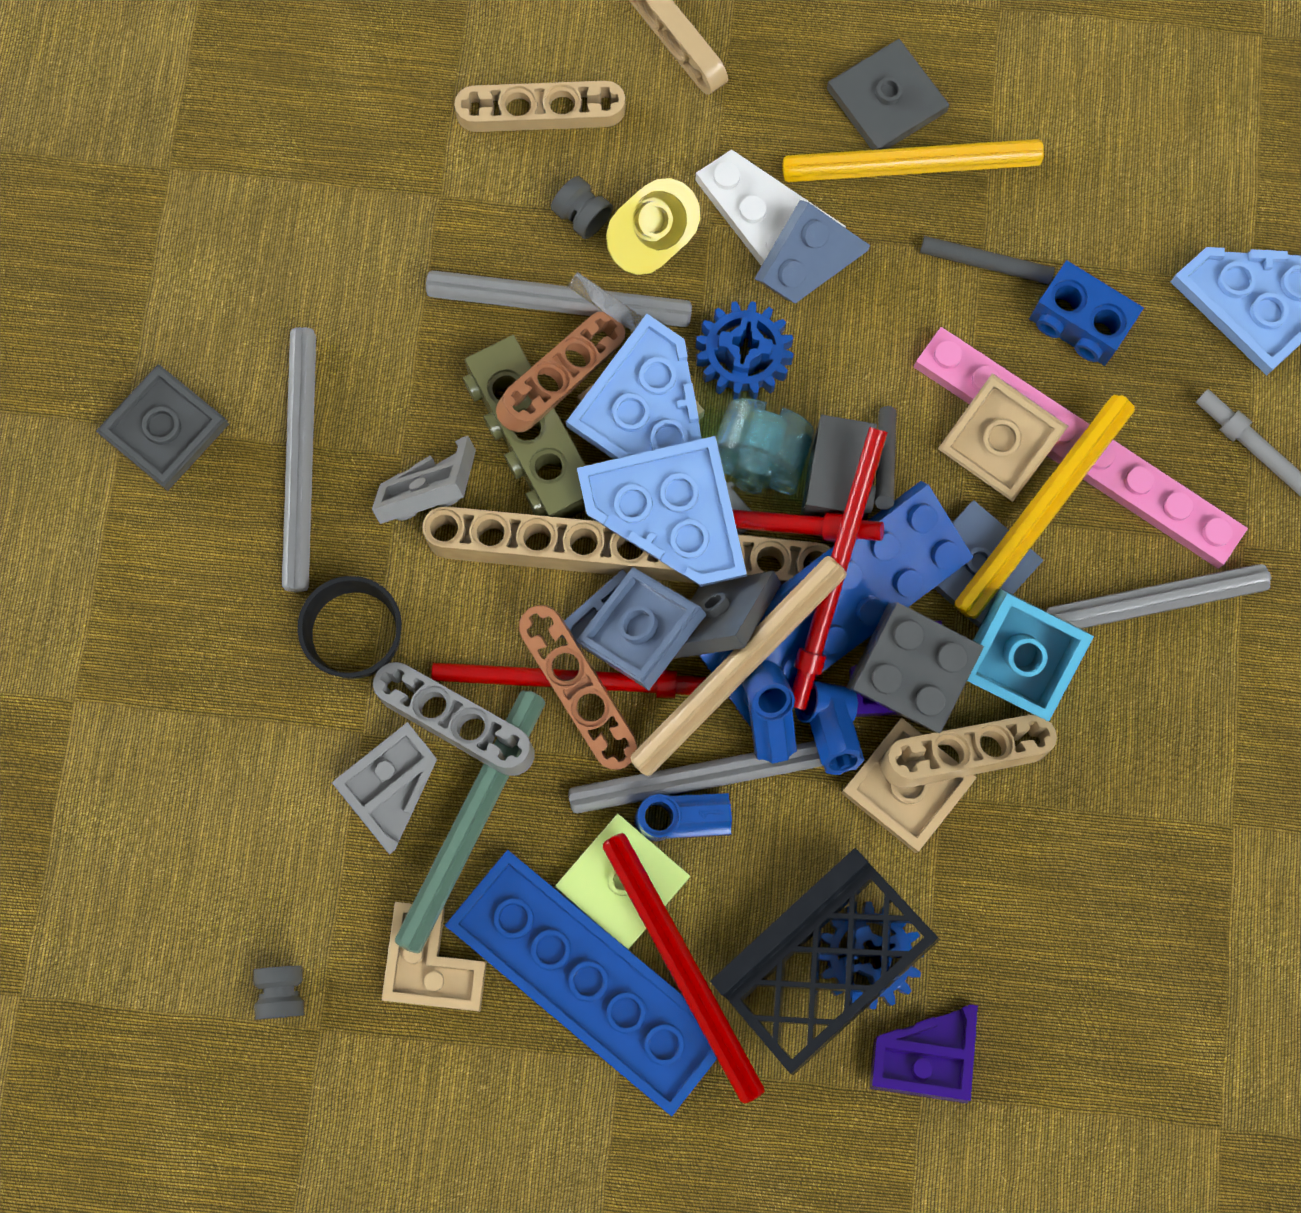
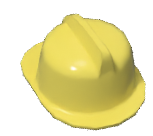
(653, 226)

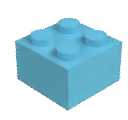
(1027, 654)

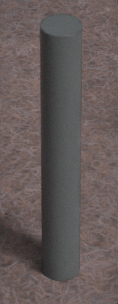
(987, 260)
(886, 471)

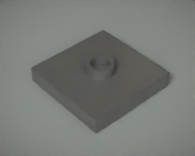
(887, 96)
(162, 427)
(731, 611)

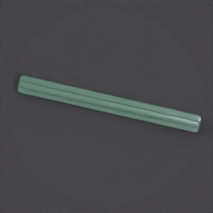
(464, 833)

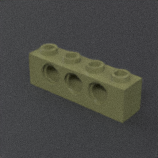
(498, 369)

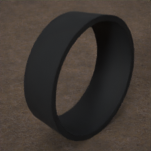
(326, 593)

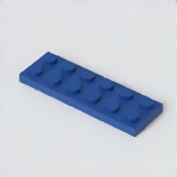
(913, 558)
(585, 981)

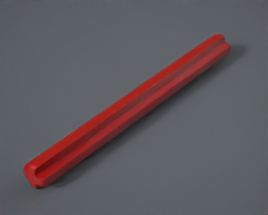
(683, 968)

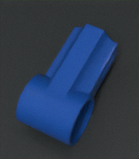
(771, 713)
(831, 718)
(689, 816)

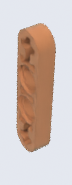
(561, 370)
(572, 690)

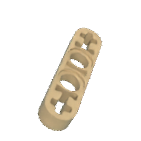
(683, 43)
(540, 114)
(967, 745)

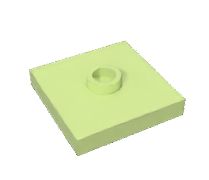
(599, 892)

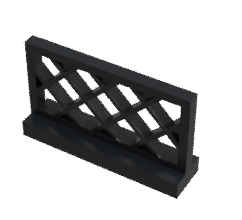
(798, 926)

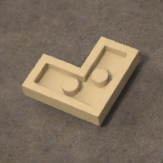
(426, 976)

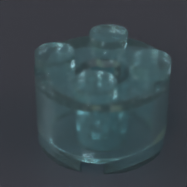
(763, 446)

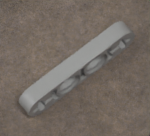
(450, 722)

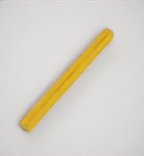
(912, 160)
(1044, 506)

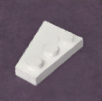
(749, 201)

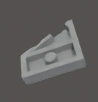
(425, 485)
(388, 784)

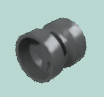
(581, 207)
(279, 994)

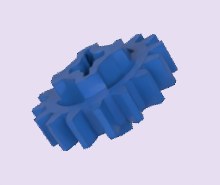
(763, 353)
(898, 942)

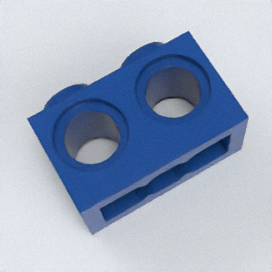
(1091, 304)

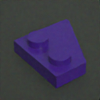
(928, 1058)

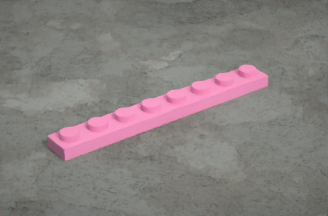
(1116, 472)

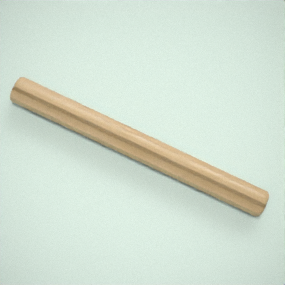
(738, 666)

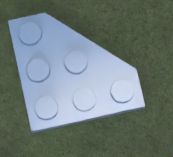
(1249, 299)
(641, 396)
(671, 507)

